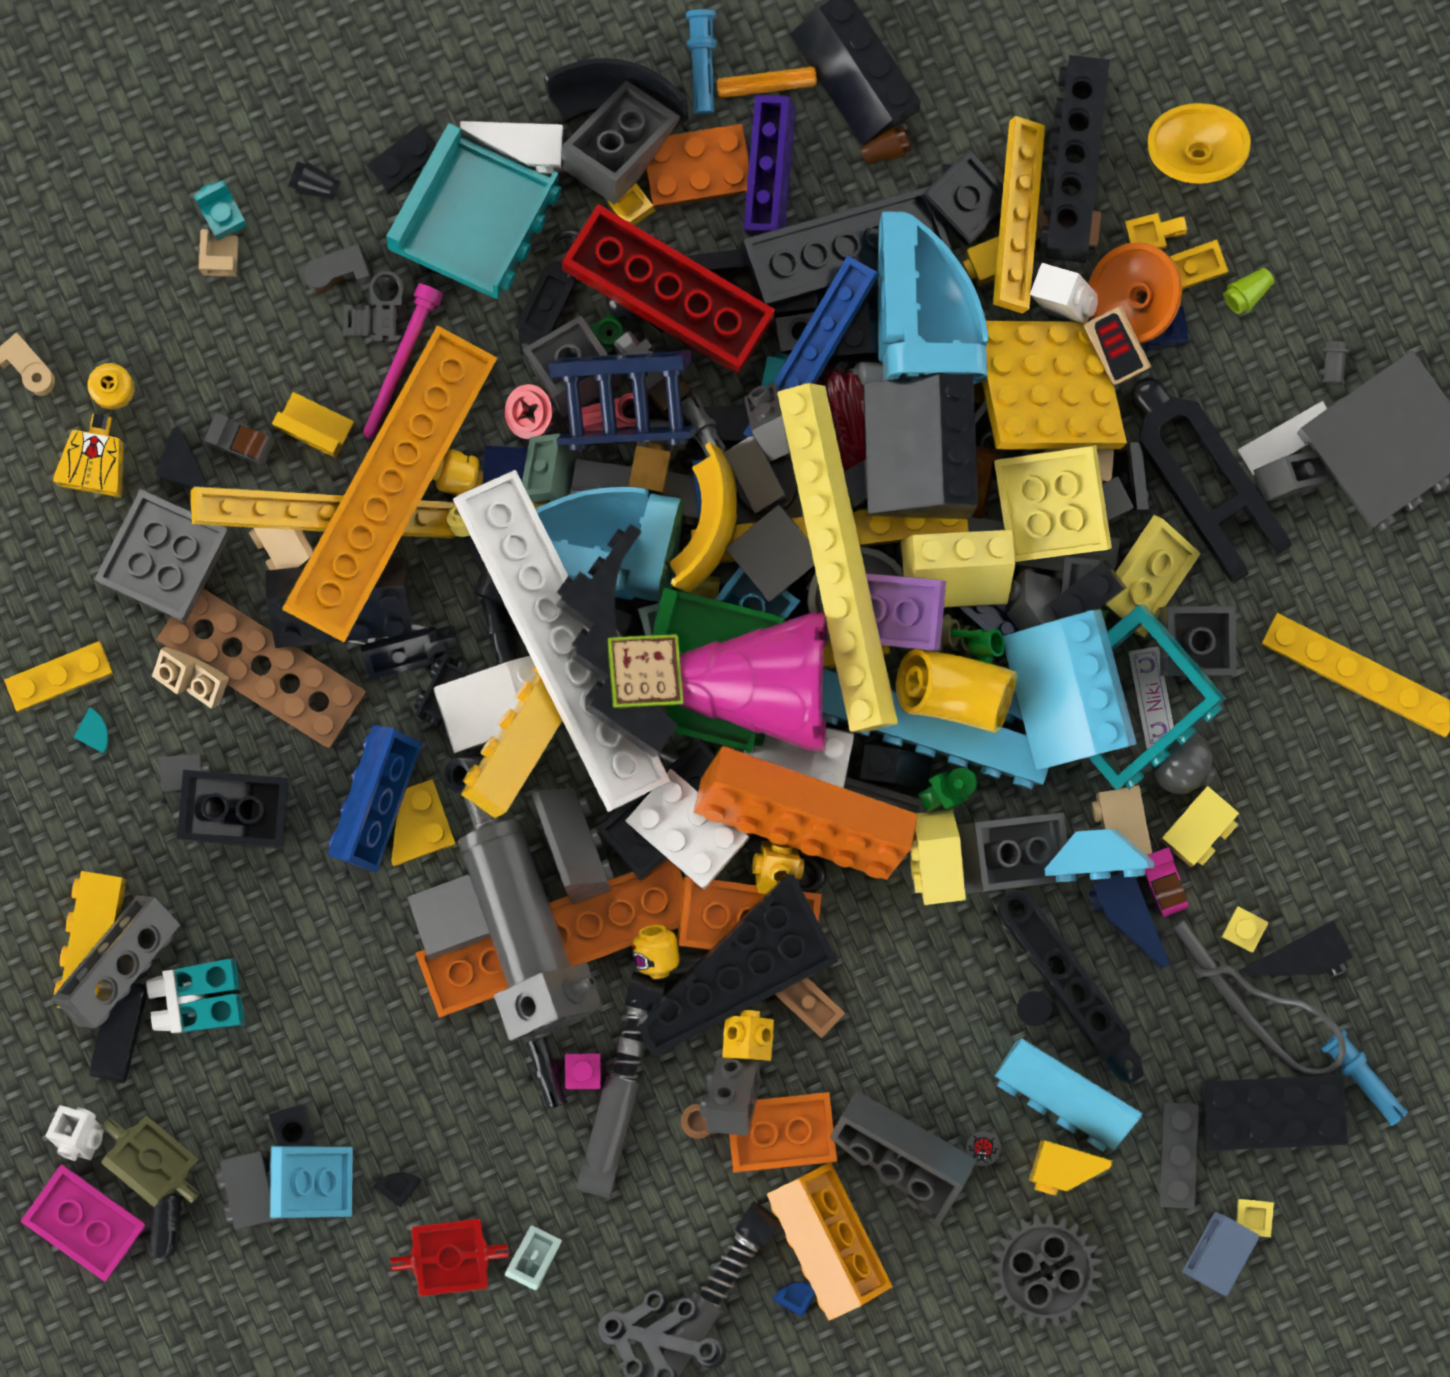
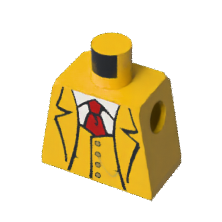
(92, 460)

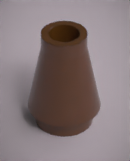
(887, 146)

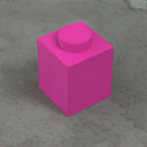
(583, 1071)

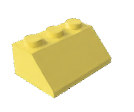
(973, 564)

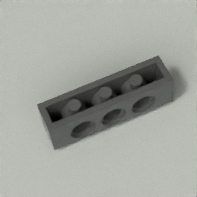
(99, 967)

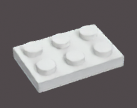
(685, 838)

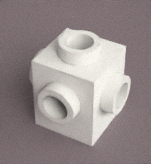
(75, 1133)

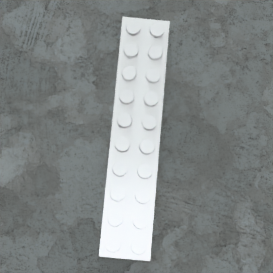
(527, 579)

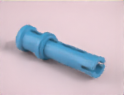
(701, 47)
(1355, 1066)

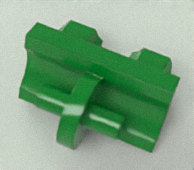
(949, 789)

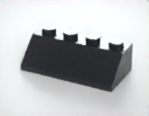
(855, 69)

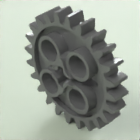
(1032, 1241)

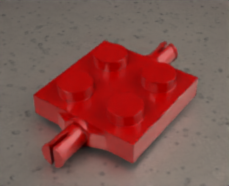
(449, 1257)

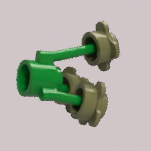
(970, 640)

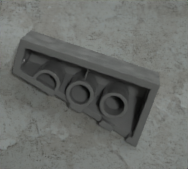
(904, 1155)

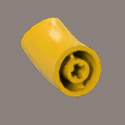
(955, 689)

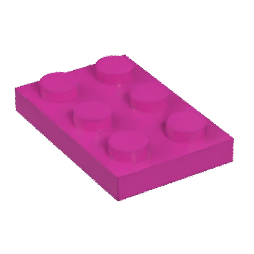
(83, 1222)

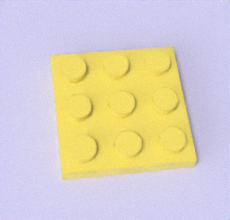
(1053, 503)

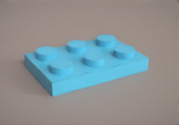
(311, 1182)

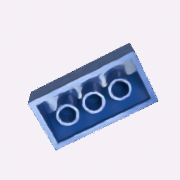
(374, 798)

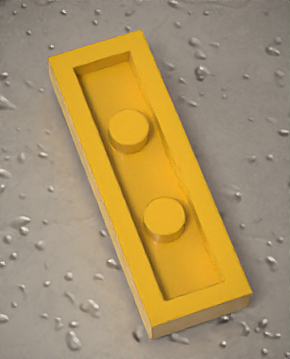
(58, 676)

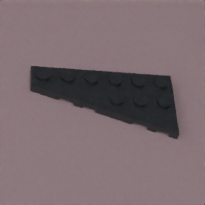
(757, 958)

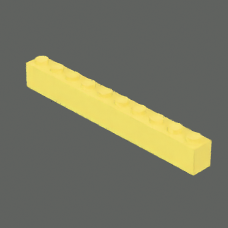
(837, 558)

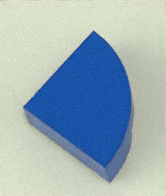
(796, 1297)

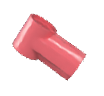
(593, 417)

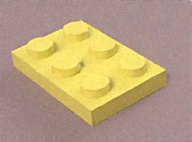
(1153, 570)

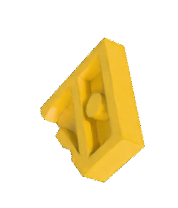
(420, 824)

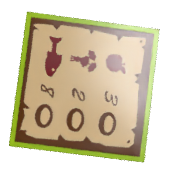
(645, 671)

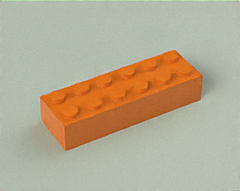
(805, 813)

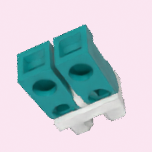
(186, 999)

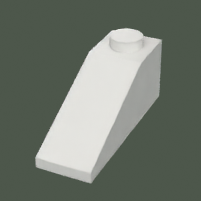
(524, 143)

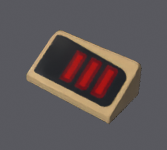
(1117, 346)

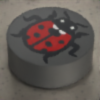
(983, 1147)

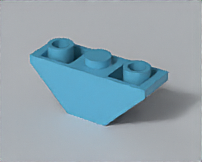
(1098, 854)

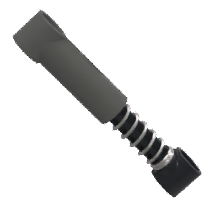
(753, 1232)

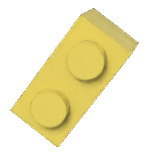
(1200, 827)

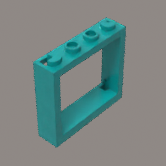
(1181, 731)

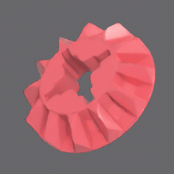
(517, 408)

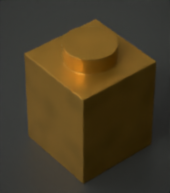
(650, 468)

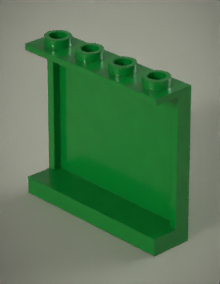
(698, 623)

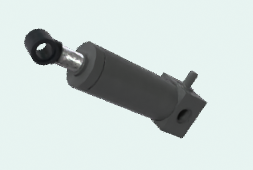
(541, 983)

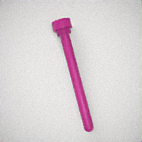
(425, 300)

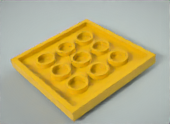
(1048, 388)

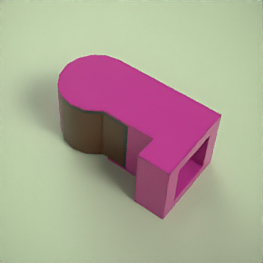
(1165, 884)

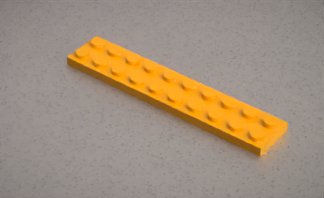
(389, 484)

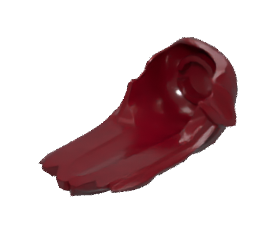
(847, 413)

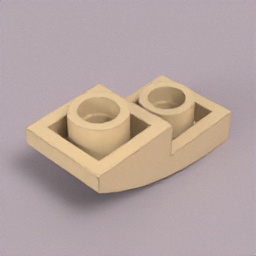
(186, 673)

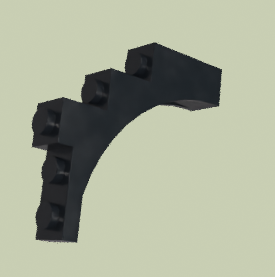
(593, 606)

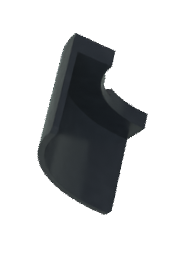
(588, 83)

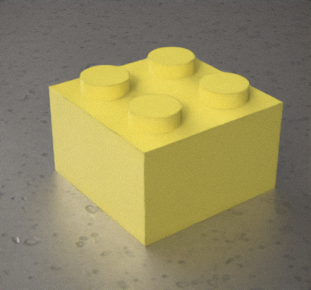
(937, 858)

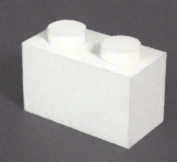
(1064, 294)

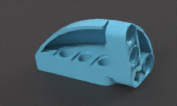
(925, 305)
(587, 521)

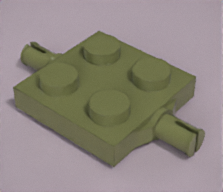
(150, 1161)

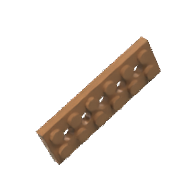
(266, 689)

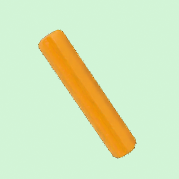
(766, 82)

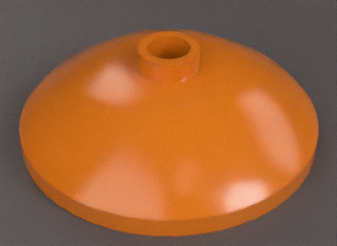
(1128, 274)

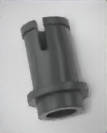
(1335, 362)

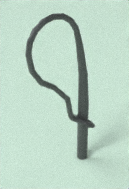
(1215, 971)

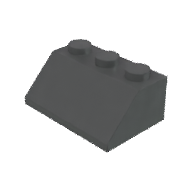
(573, 843)

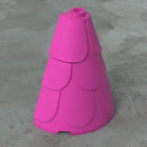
(763, 681)

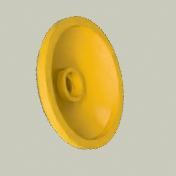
(1199, 143)

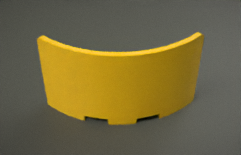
(715, 523)

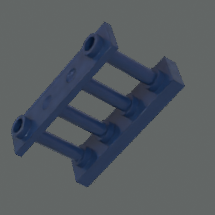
(637, 368)

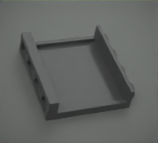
(1386, 441)

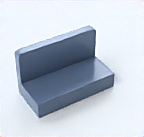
(1220, 1253)

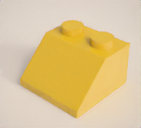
(1063, 1168)

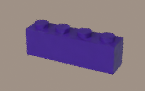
(769, 164)

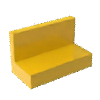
(313, 425)

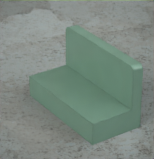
(548, 468)

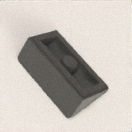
(755, 474)

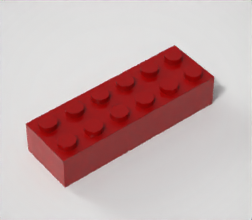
(668, 289)

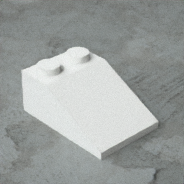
(478, 702)
(825, 766)

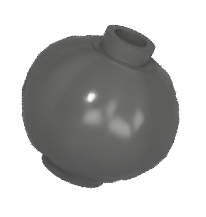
(1186, 766)

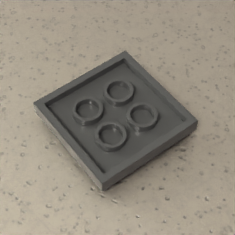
(162, 556)

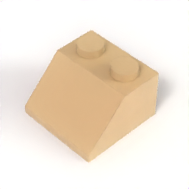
(283, 546)

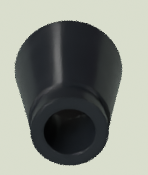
(313, 181)

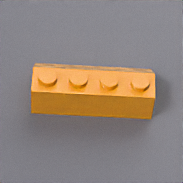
(829, 1241)

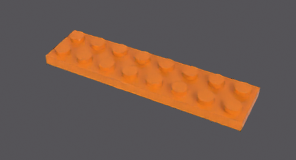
(586, 929)

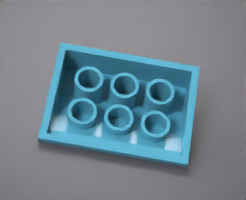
(1069, 689)
(1066, 1095)

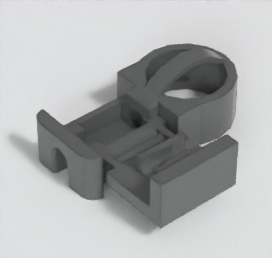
(375, 320)

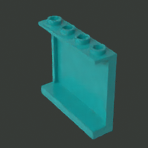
(472, 214)

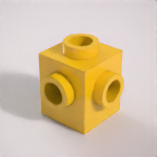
(774, 863)
(748, 1036)

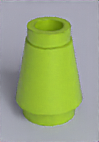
(1247, 291)

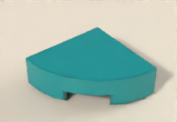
(93, 731)

